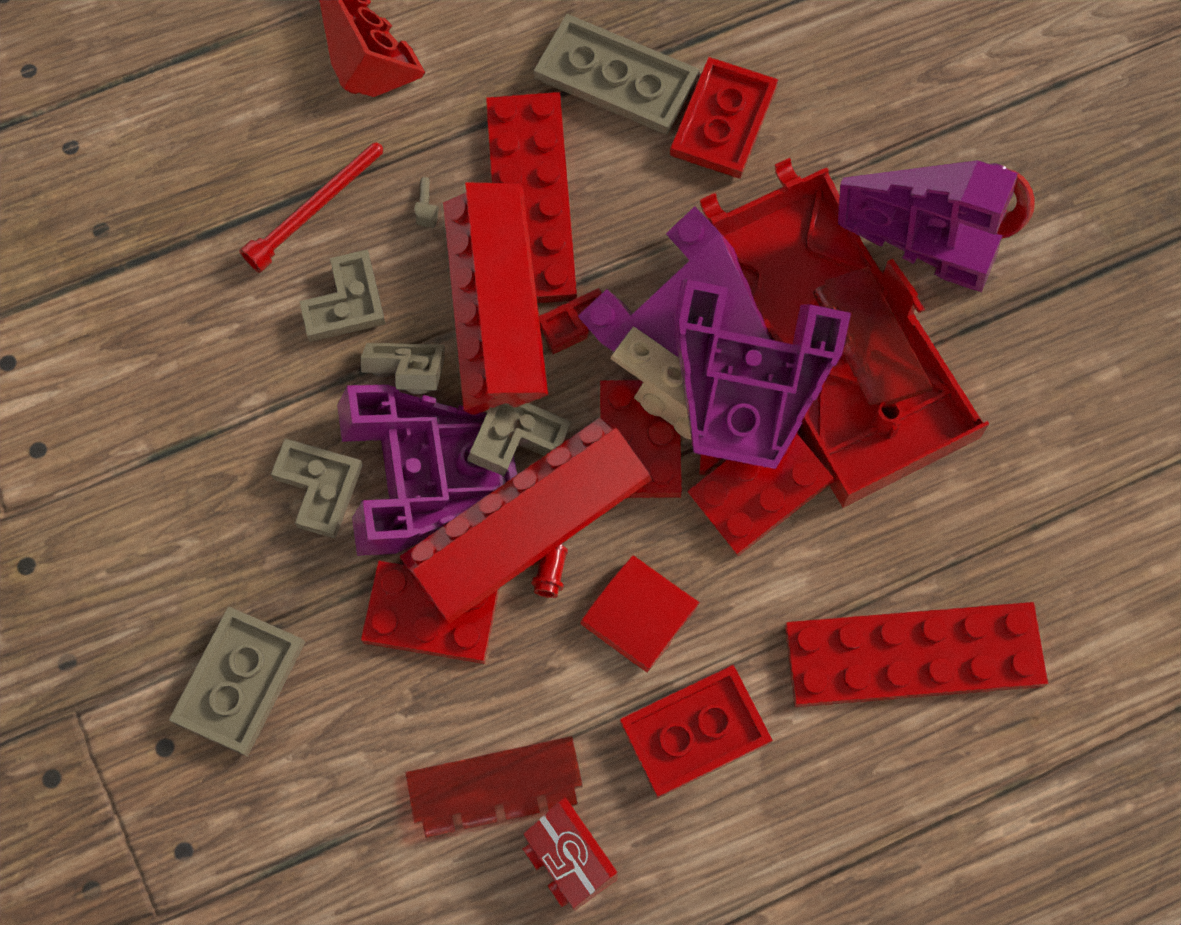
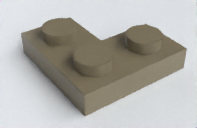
(352, 307)
(414, 365)
(511, 426)
(328, 482)

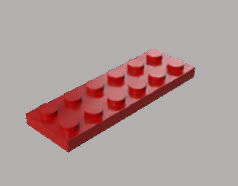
(530, 151)
(915, 654)

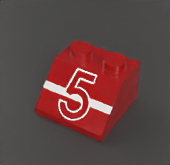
(569, 855)

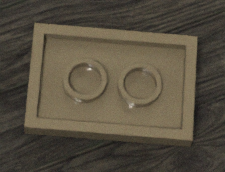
(237, 681)

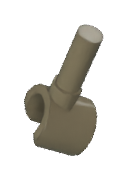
(425, 213)

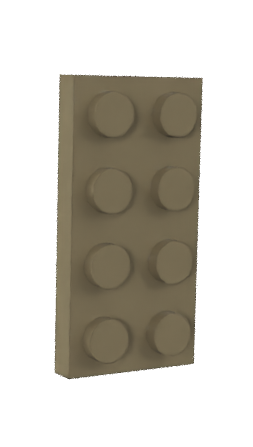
(616, 74)

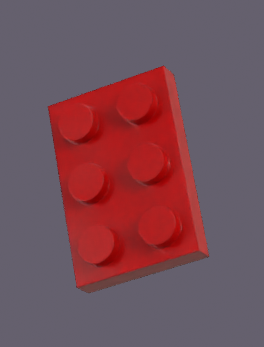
(724, 117)
(648, 435)
(753, 499)
(407, 620)
(695, 731)

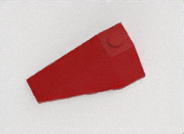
(364, 50)

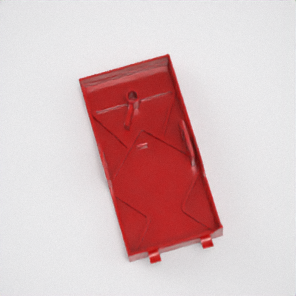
(786, 251)

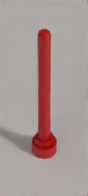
(259, 252)

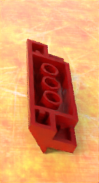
(494, 297)
(525, 519)

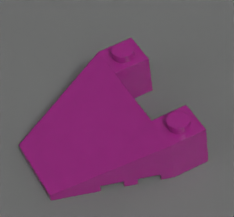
(933, 214)
(710, 262)
(748, 390)
(423, 461)

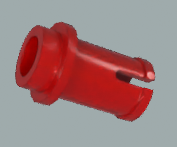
(549, 573)

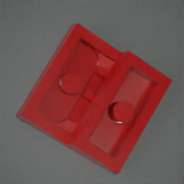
(639, 613)

